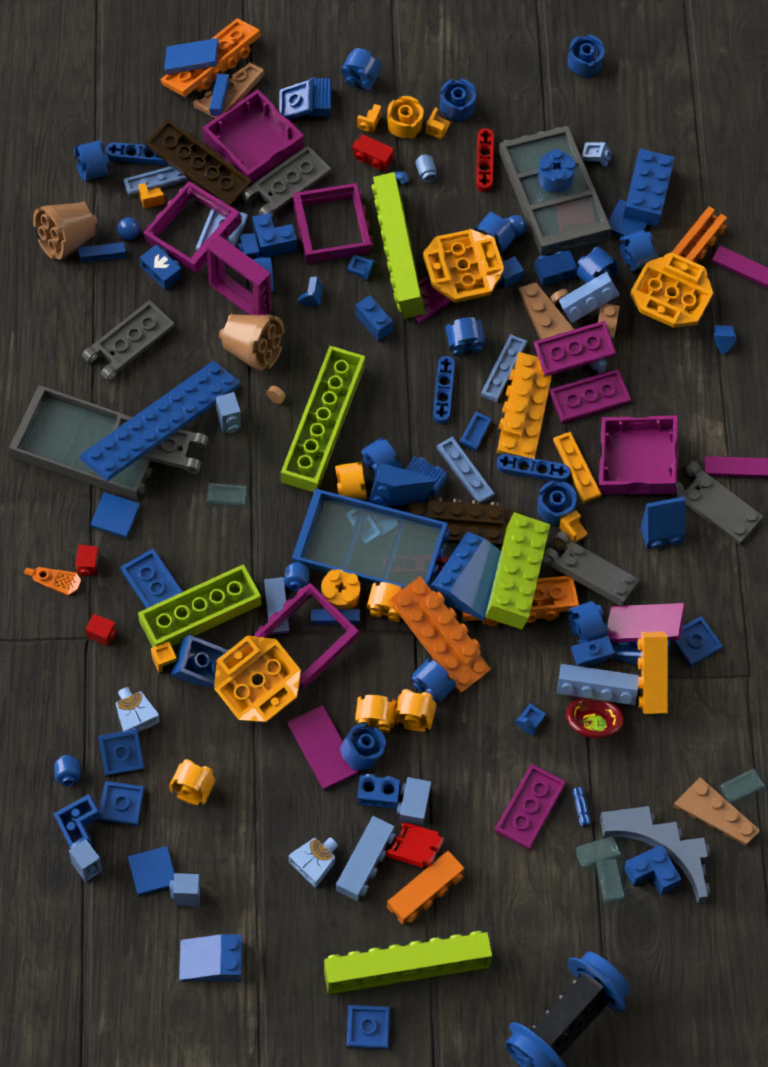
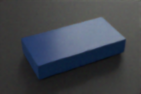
(475, 431)

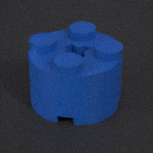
(586, 55)
(361, 69)
(458, 99)
(91, 160)
(556, 171)
(498, 228)
(637, 249)
(596, 264)
(465, 336)
(379, 452)
(556, 501)
(587, 622)
(433, 680)
(363, 747)

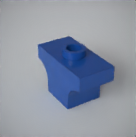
(592, 652)

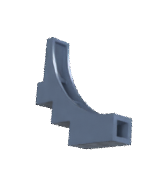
(687, 854)

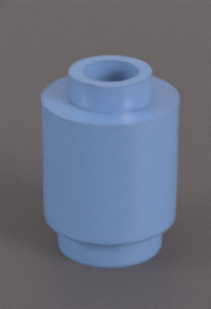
(426, 168)

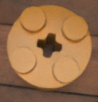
(405, 117)
(351, 480)
(341, 581)
(379, 601)
(415, 710)
(376, 712)
(192, 782)

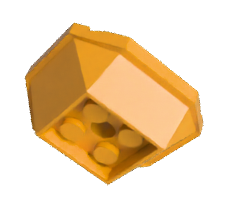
(468, 250)
(676, 277)
(242, 664)

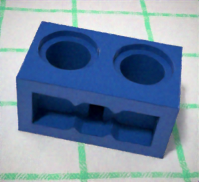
(377, 797)

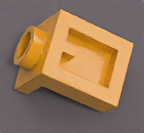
(371, 121)

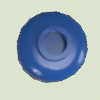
(296, 576)
(67, 769)

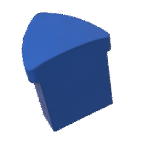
(361, 267)
(314, 293)
(724, 337)
(530, 719)

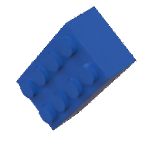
(648, 187)

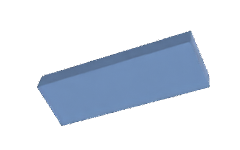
(275, 600)

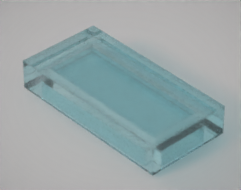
(226, 494)
(741, 786)
(597, 851)
(609, 880)

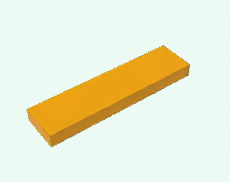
(578, 468)

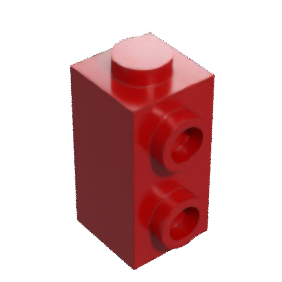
(373, 152)

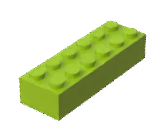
(517, 571)
(200, 607)

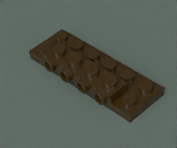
(198, 162)
(477, 518)

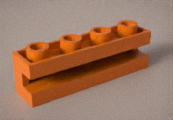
(701, 236)
(425, 888)

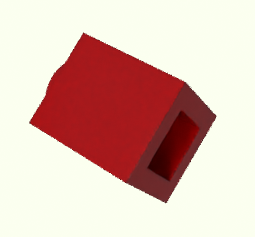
(87, 560)
(101, 630)

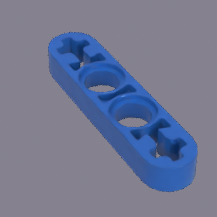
(138, 158)
(443, 390)
(532, 471)

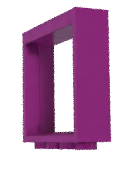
(327, 195)
(174, 206)
(223, 252)
(334, 651)

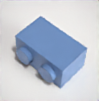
(228, 413)
(414, 801)
(85, 860)
(185, 889)

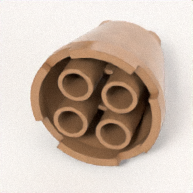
(64, 228)
(253, 339)

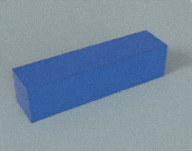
(219, 94)
(102, 252)
(322, 617)

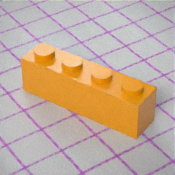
(653, 672)

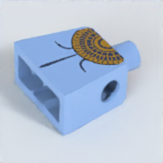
(135, 711)
(314, 859)

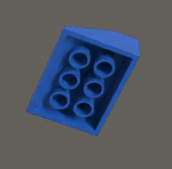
(469, 576)

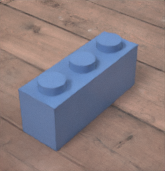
(589, 297)

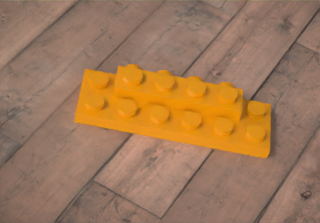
(524, 408)

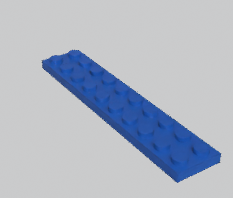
(159, 421)

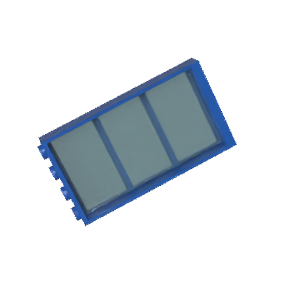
(370, 541)

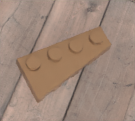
(238, 88)
(543, 313)
(710, 807)

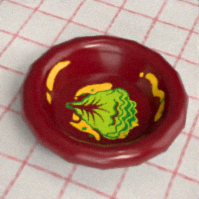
(594, 718)

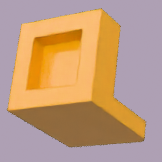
(437, 126)
(151, 197)
(572, 526)
(163, 655)

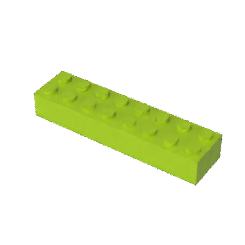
(397, 246)
(323, 419)
(407, 962)

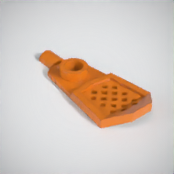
(55, 576)

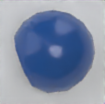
(519, 225)
(128, 228)

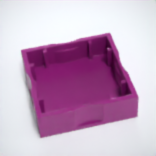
(253, 136)
(639, 455)

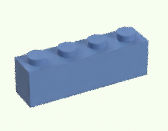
(597, 684)
(365, 859)

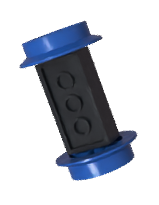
(595, 987)

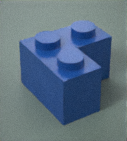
(273, 240)
(75, 817)
(653, 865)

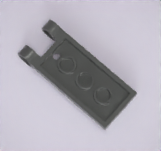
(290, 177)
(129, 339)
(167, 451)
(718, 504)
(590, 570)

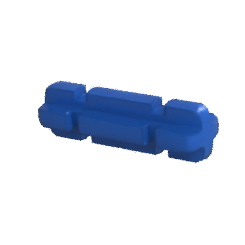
(581, 806)

